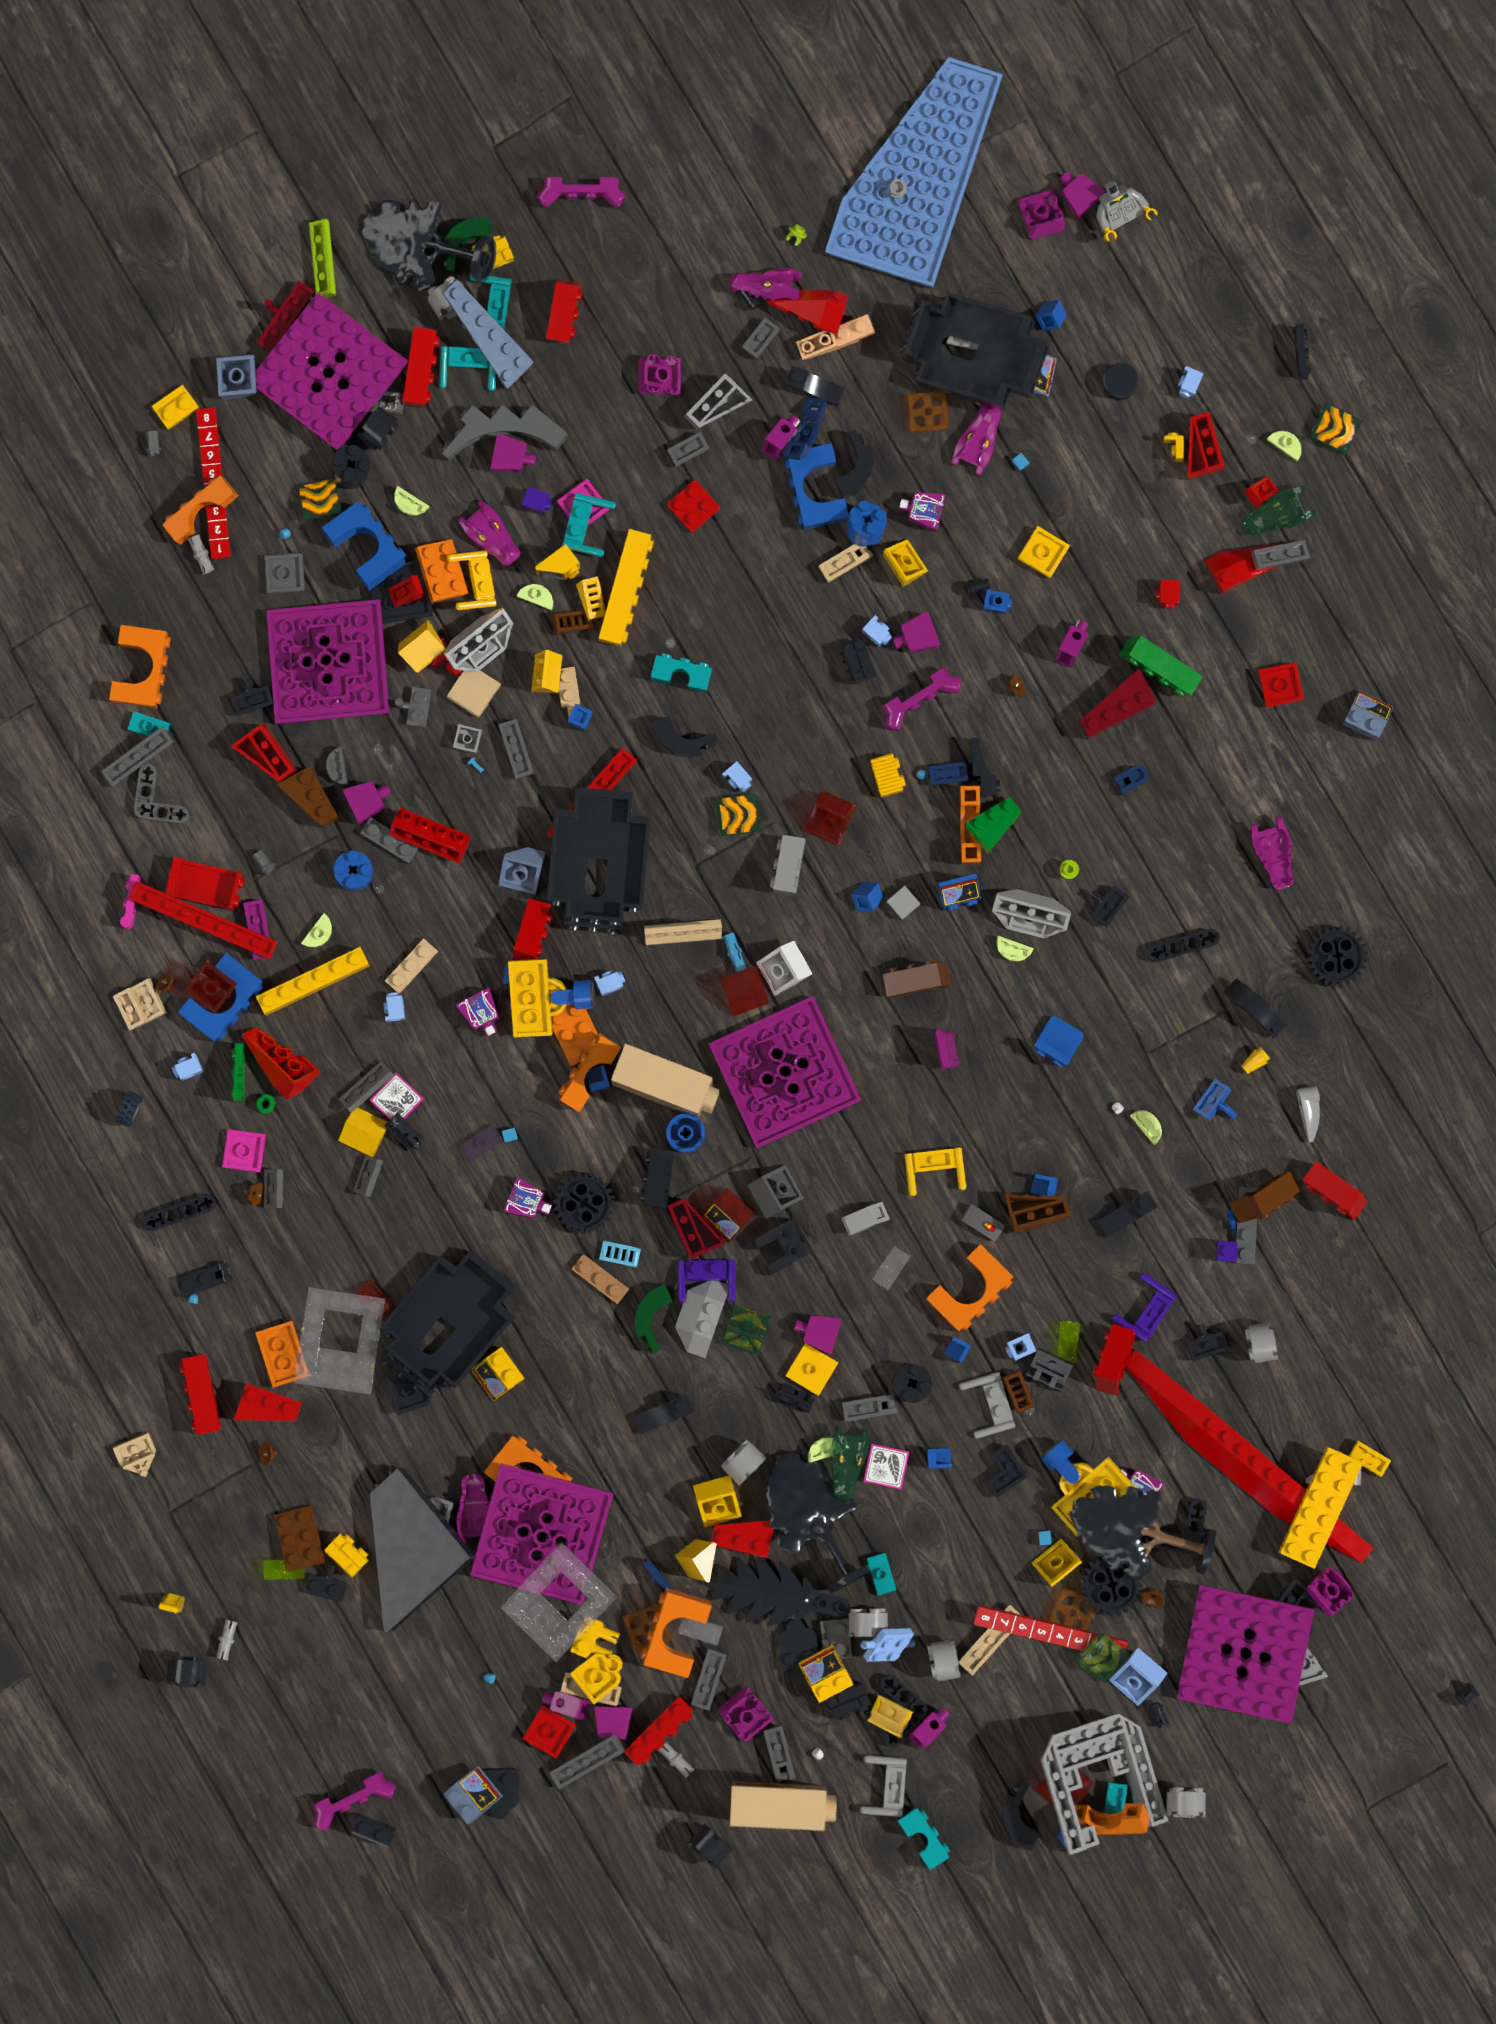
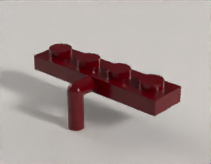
(285, 315)

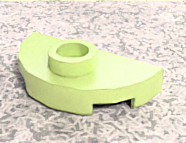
(1287, 443)
(408, 503)
(537, 595)
(319, 933)
(1012, 950)
(1148, 1124)
(820, 1449)

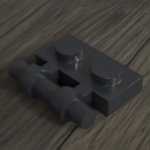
(1051, 1365)

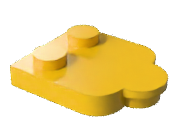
(598, 1675)

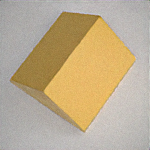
(904, 562)
(421, 647)
(546, 672)
(363, 1132)
(697, 1559)
(1056, 1562)

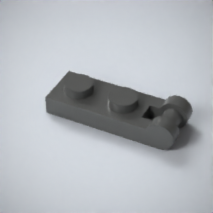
(869, 1408)
(779, 1753)

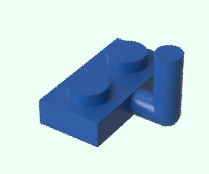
(1213, 1100)

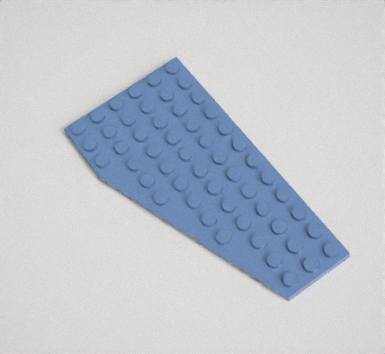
(934, 157)

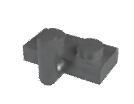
(417, 707)

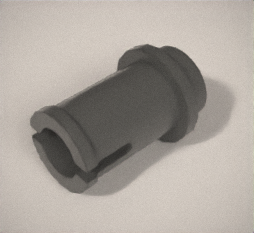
(152, 443)
(264, 863)

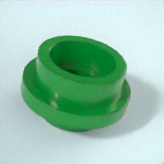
(259, 1101)

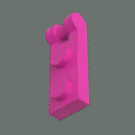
(130, 906)

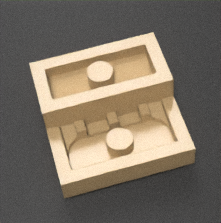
(473, 691)
(139, 1004)

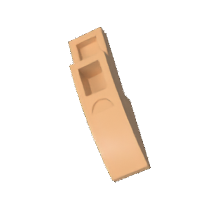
(827, 342)

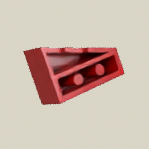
(1204, 448)
(532, 930)
(266, 1406)
(744, 1537)

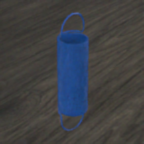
(1231, 1220)

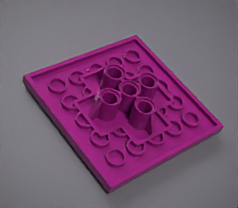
(324, 334)
(356, 686)
(771, 1109)
(521, 1500)
(1212, 1675)

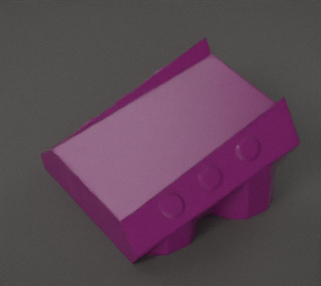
(1042, 214)
(659, 375)
(946, 1049)
(1330, 1591)
(745, 1714)

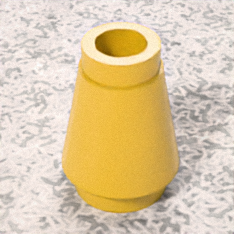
(1255, 1060)

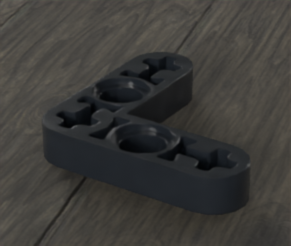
(1188, 1534)
(913, 1700)

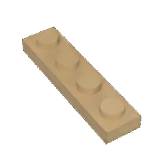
(984, 1647)

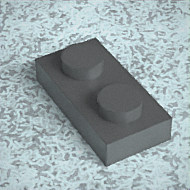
(761, 338)
(688, 449)
(367, 1176)
(273, 1188)

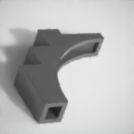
(503, 421)

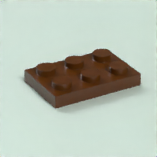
(299, 1538)

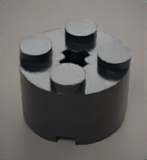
(378, 428)
(353, 457)
(907, 1393)
(186, 1672)
(709, 1846)

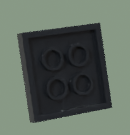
(413, 610)

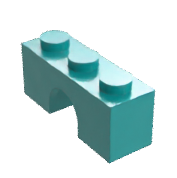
(698, 674)
(915, 1822)

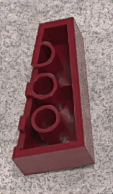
(1122, 704)

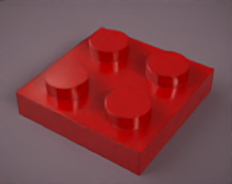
(693, 506)
(1281, 685)
(549, 1731)

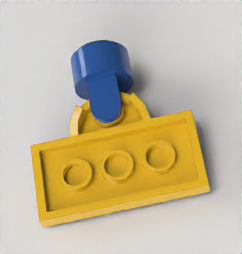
(539, 997)
(1079, 1479)

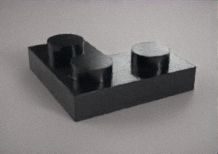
(1010, 1474)

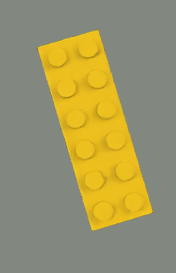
(1320, 1507)

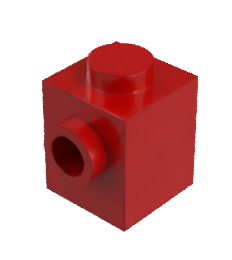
(1168, 593)

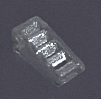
(398, 407)

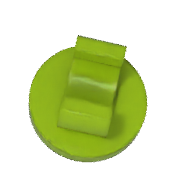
(797, 231)
(1069, 869)

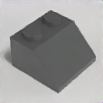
(775, 1191)

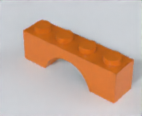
(181, 523)
(968, 810)
(601, 1051)
(1130, 1820)

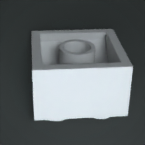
(784, 968)

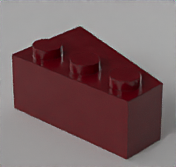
(693, 1229)

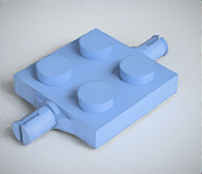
(888, 1644)

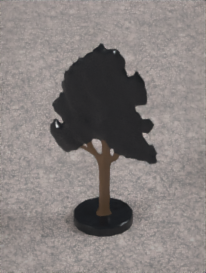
(1115, 1526)

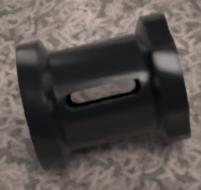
(1467, 1695)

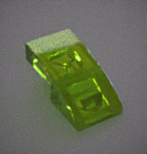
(1068, 1341)
(277, 1570)

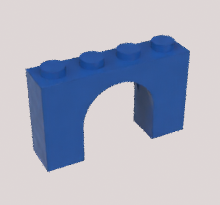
(813, 513)
(357, 521)
(215, 1024)

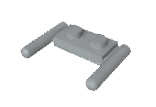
(997, 1403)
(893, 1786)

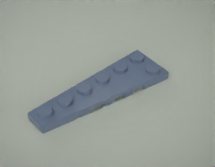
(496, 345)

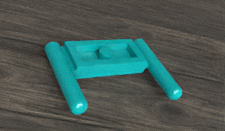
(498, 298)
(464, 358)
(579, 521)

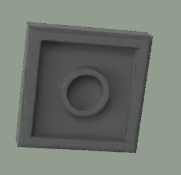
(284, 573)

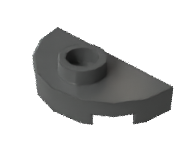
(336, 767)

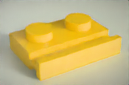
(175, 407)
(890, 1716)

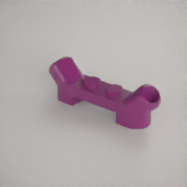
(608, 189)
(940, 681)
(374, 1785)

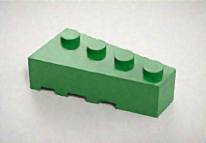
(1160, 665)

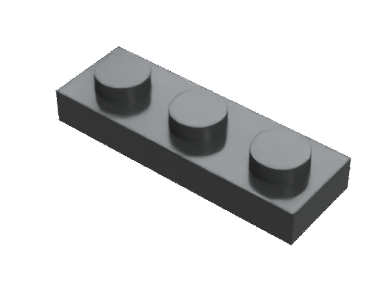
(1280, 555)
(516, 749)
(380, 835)
(366, 1086)
(708, 1679)

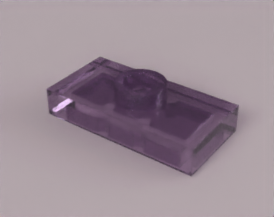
(482, 1143)

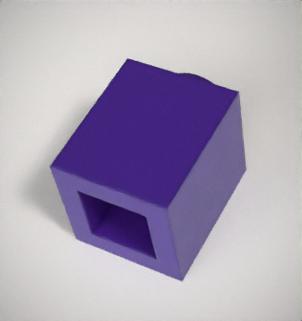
(536, 501)
(1226, 1251)

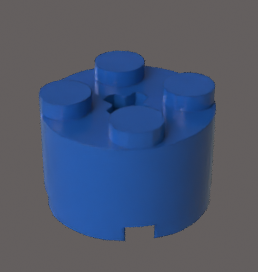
(866, 524)
(342, 870)
(693, 1125)

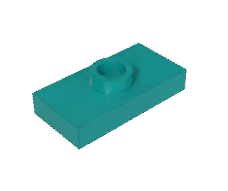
(145, 724)
(881, 1574)
(1115, 1798)

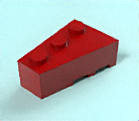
(564, 310)
(266, 752)
(1335, 1191)
(1113, 1359)

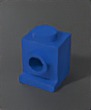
(991, 606)

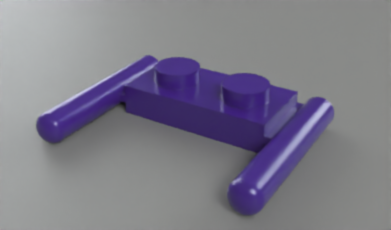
(706, 1271)
(1153, 1312)

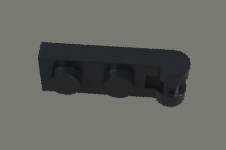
(1302, 353)
(203, 1280)

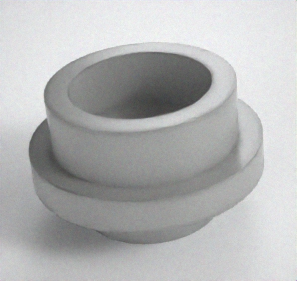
(897, 188)

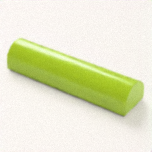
(322, 258)

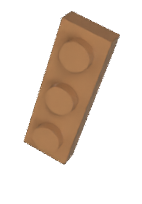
(600, 1279)

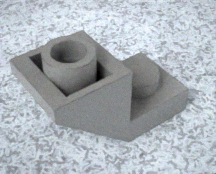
(865, 1218)

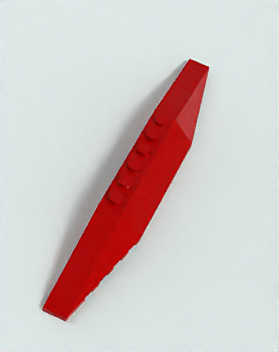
(1233, 1453)

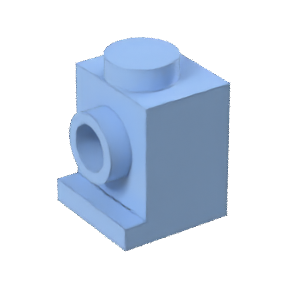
(1189, 382)
(877, 632)
(737, 777)
(610, 982)
(394, 1007)
(187, 1067)
(1025, 1341)

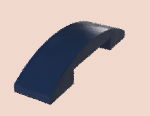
(808, 430)

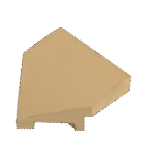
(136, 1454)

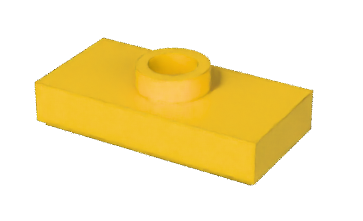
(1370, 1458)

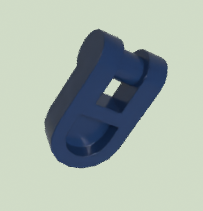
(1136, 775)

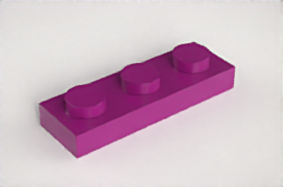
(256, 920)

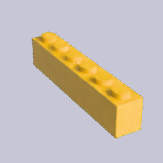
(625, 587)
(312, 981)

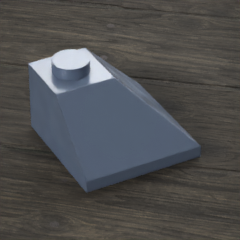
(522, 869)

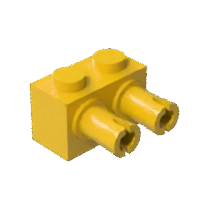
(586, 1643)

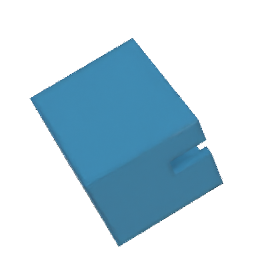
(1020, 462)
(509, 1135)
(1044, 1538)

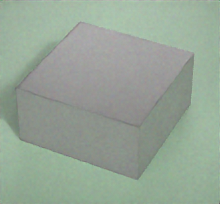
(467, 739)
(903, 903)

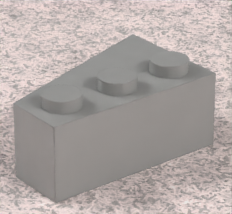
(717, 402)
(788, 865)

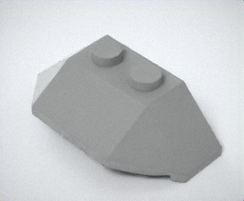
(480, 642)
(1031, 913)
(700, 1316)

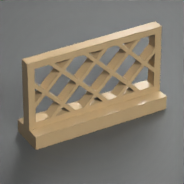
(683, 932)

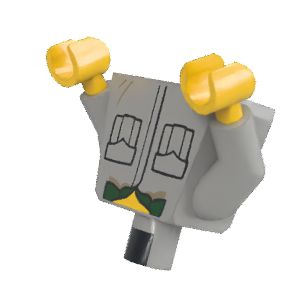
(1119, 207)

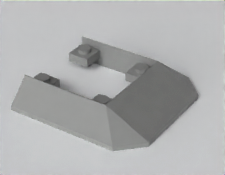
(1125, 1752)

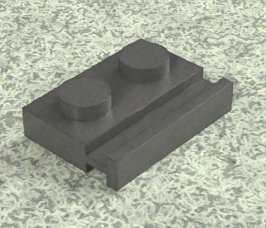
(837, 1634)

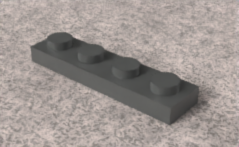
(137, 756)
(1246, 1235)
(587, 1761)

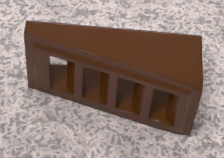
(562, 616)
(1010, 1376)

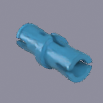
(734, 952)

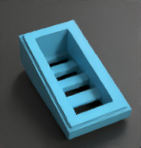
(634, 1263)

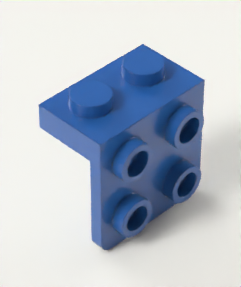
(1058, 1041)

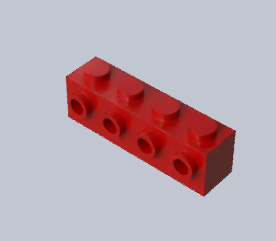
(419, 367)
(429, 835)
(201, 1394)
(654, 1735)

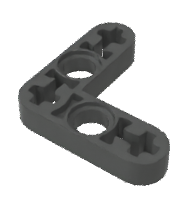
(148, 801)

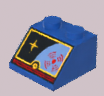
(959, 892)

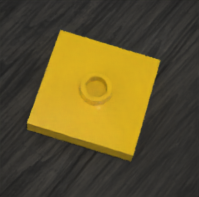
(1043, 552)
(811, 1369)

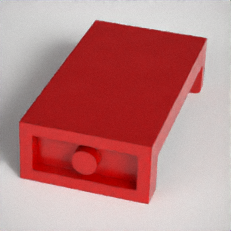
(204, 884)

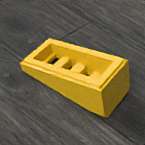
(597, 597)
(172, 1603)

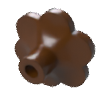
(1016, 686)
(165, 983)
(255, 1194)
(266, 1453)
(1152, 1598)

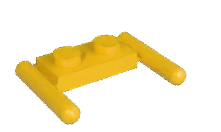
(480, 578)
(934, 1161)

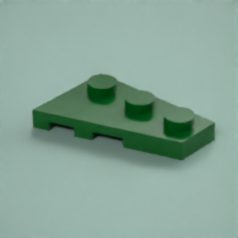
(993, 823)
(238, 1073)

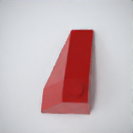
(820, 307)
(1234, 568)
(283, 1068)

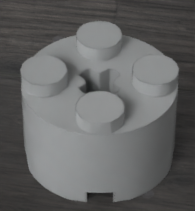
(439, 302)
(1262, 1342)
(743, 1462)
(867, 1624)
(945, 1660)
(1186, 1803)

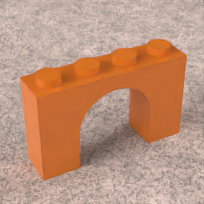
(147, 692)
(995, 1279)
(516, 1452)
(673, 1606)

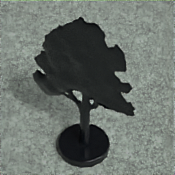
(399, 239)
(803, 1498)

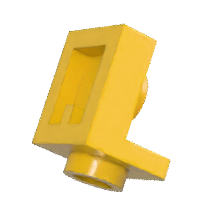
(1178, 449)

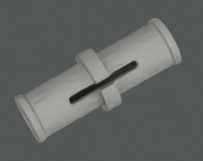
(201, 554)
(226, 1639)
(676, 1759)

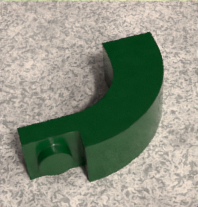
(462, 233)
(649, 1305)

